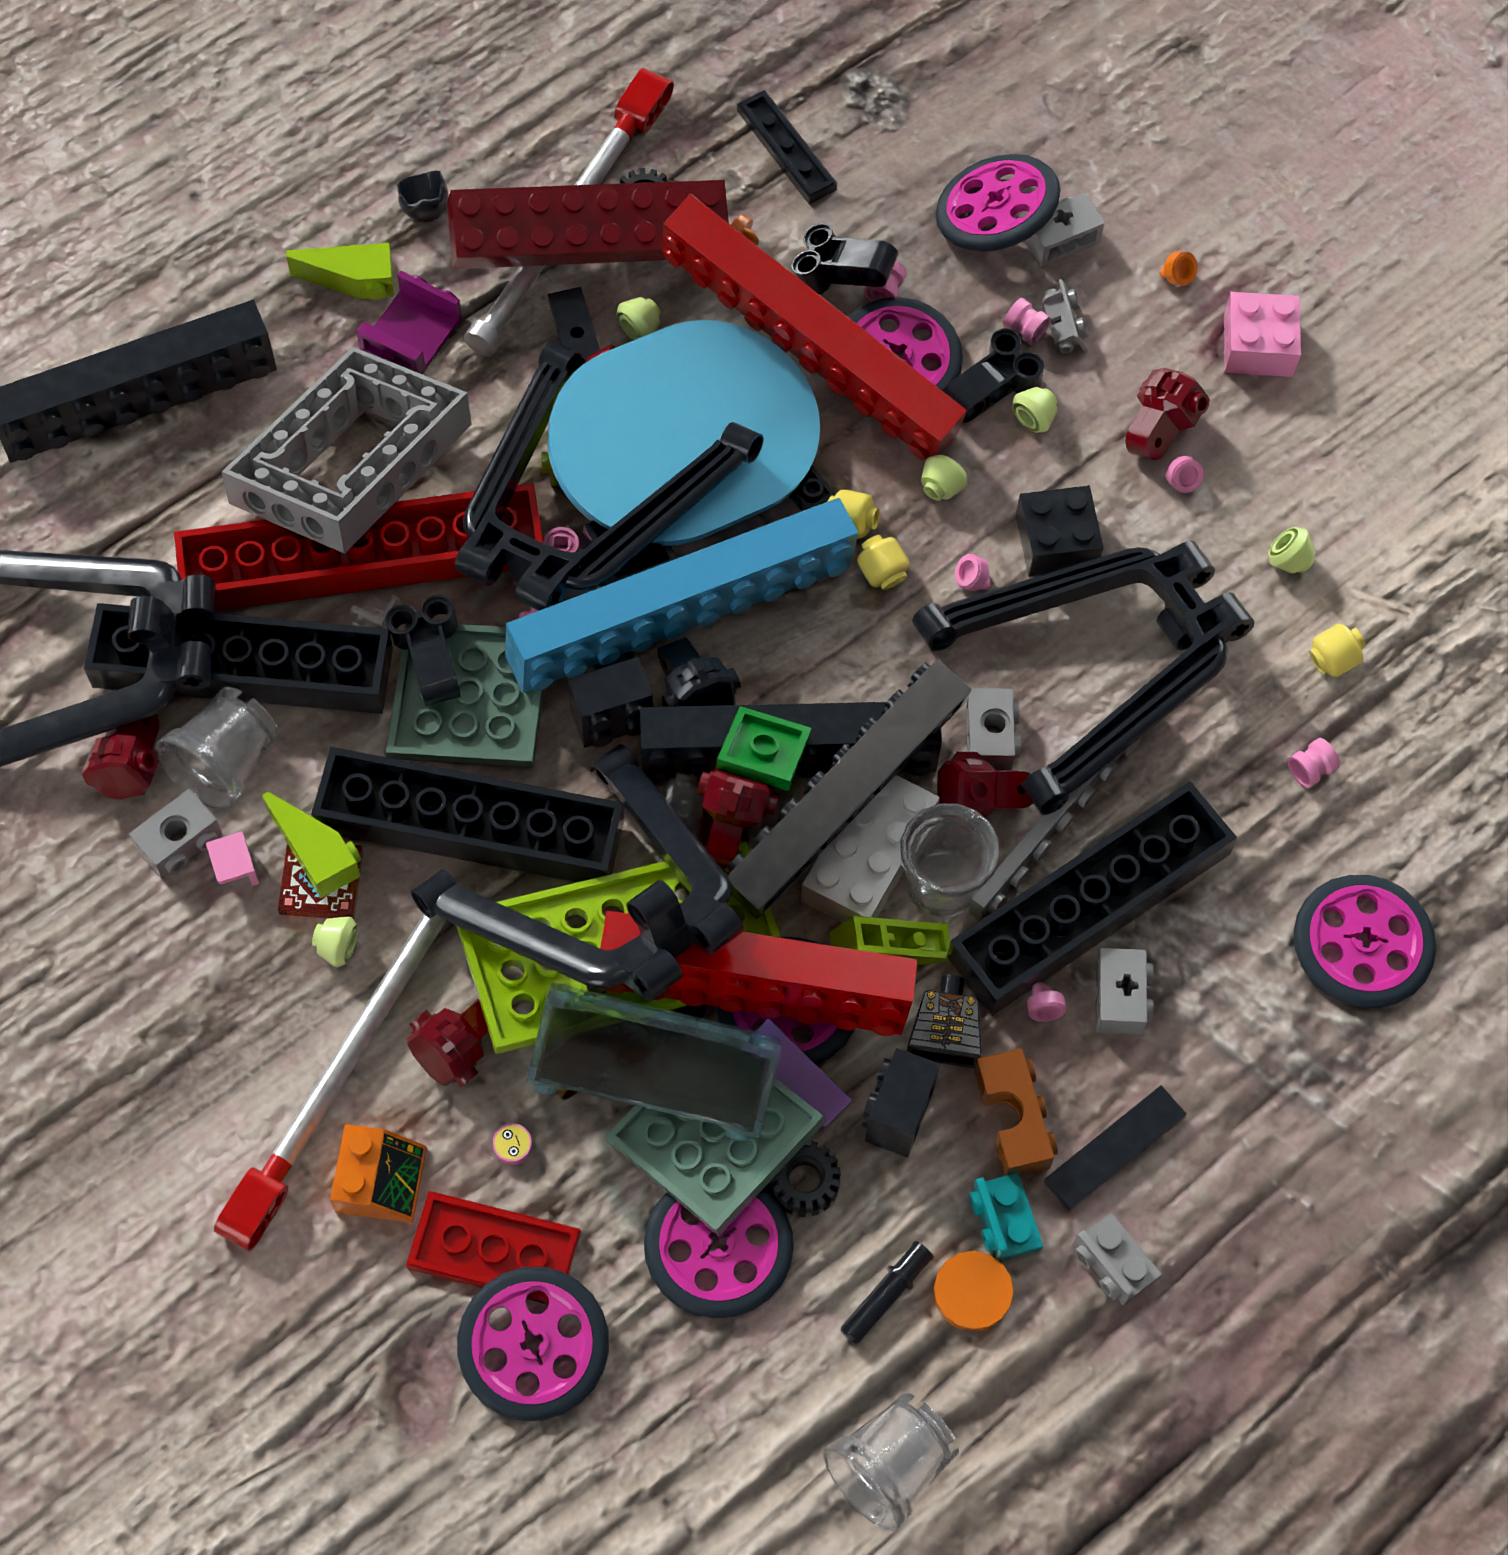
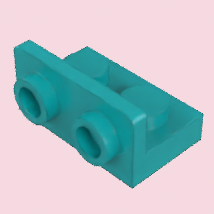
(1006, 1217)

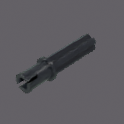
(886, 1292)

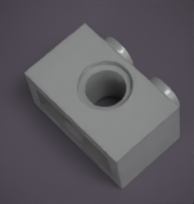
(993, 708)
(181, 815)

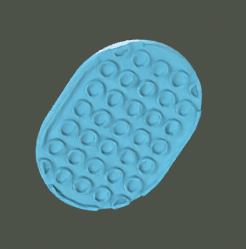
(661, 403)

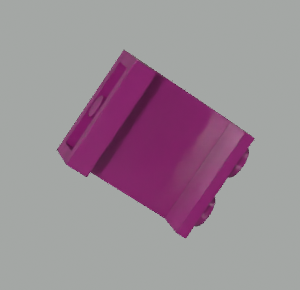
(412, 325)

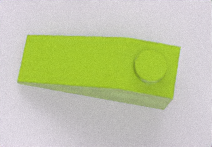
(353, 270)
(316, 846)
(894, 937)

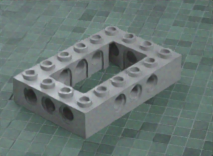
(268, 471)

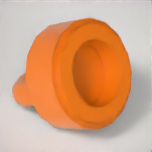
(743, 225)
(1180, 268)

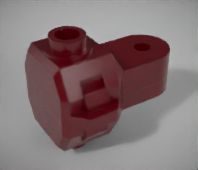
(1169, 404)
(123, 760)
(979, 785)
(734, 806)
(449, 1043)

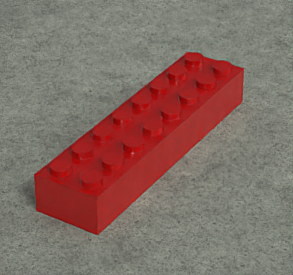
(787, 980)

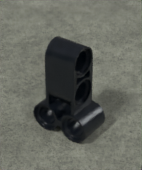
(842, 260)
(996, 375)
(428, 645)

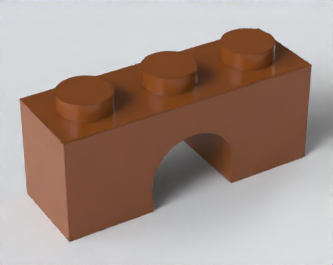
(1009, 1081)

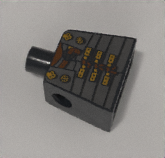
(947, 1025)

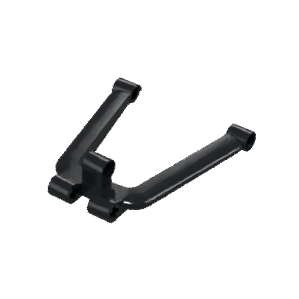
(547, 572)
(156, 619)
(1185, 621)
(663, 922)

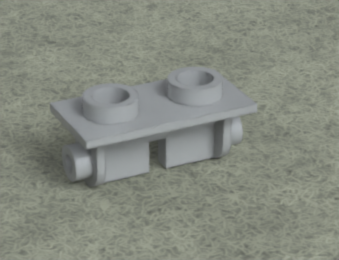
(1063, 306)

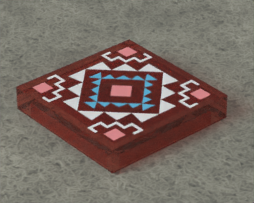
(301, 899)

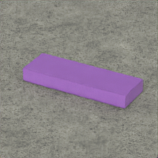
(805, 1077)

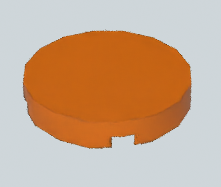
(973, 1291)

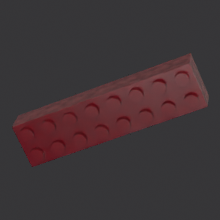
(569, 222)

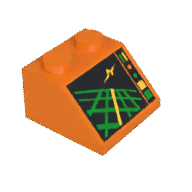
(377, 1174)

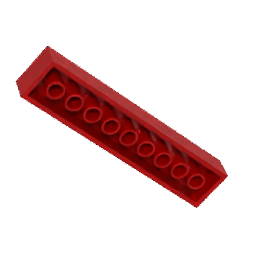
(811, 329)
(406, 546)

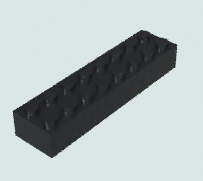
(134, 380)
(261, 657)
(692, 736)
(849, 786)
(468, 816)
(1091, 897)

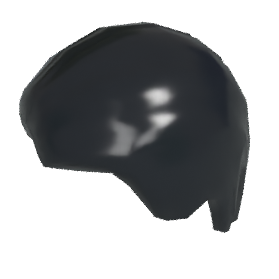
(423, 196)

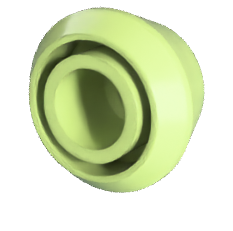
(638, 317)
(1035, 409)
(942, 477)
(1292, 551)
(336, 940)

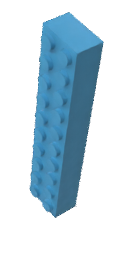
(680, 595)

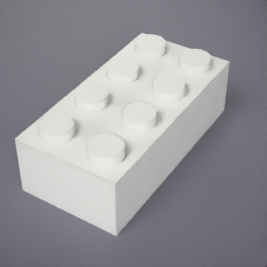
(865, 859)

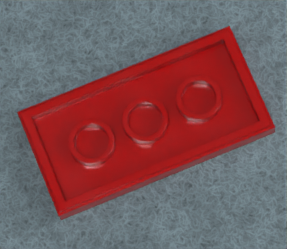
(481, 1242)

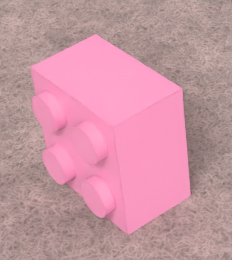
(1262, 334)

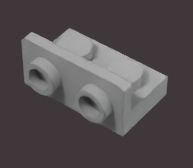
(1116, 1259)

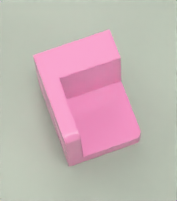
(231, 859)

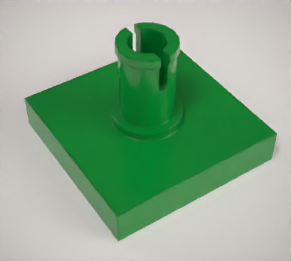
(763, 748)

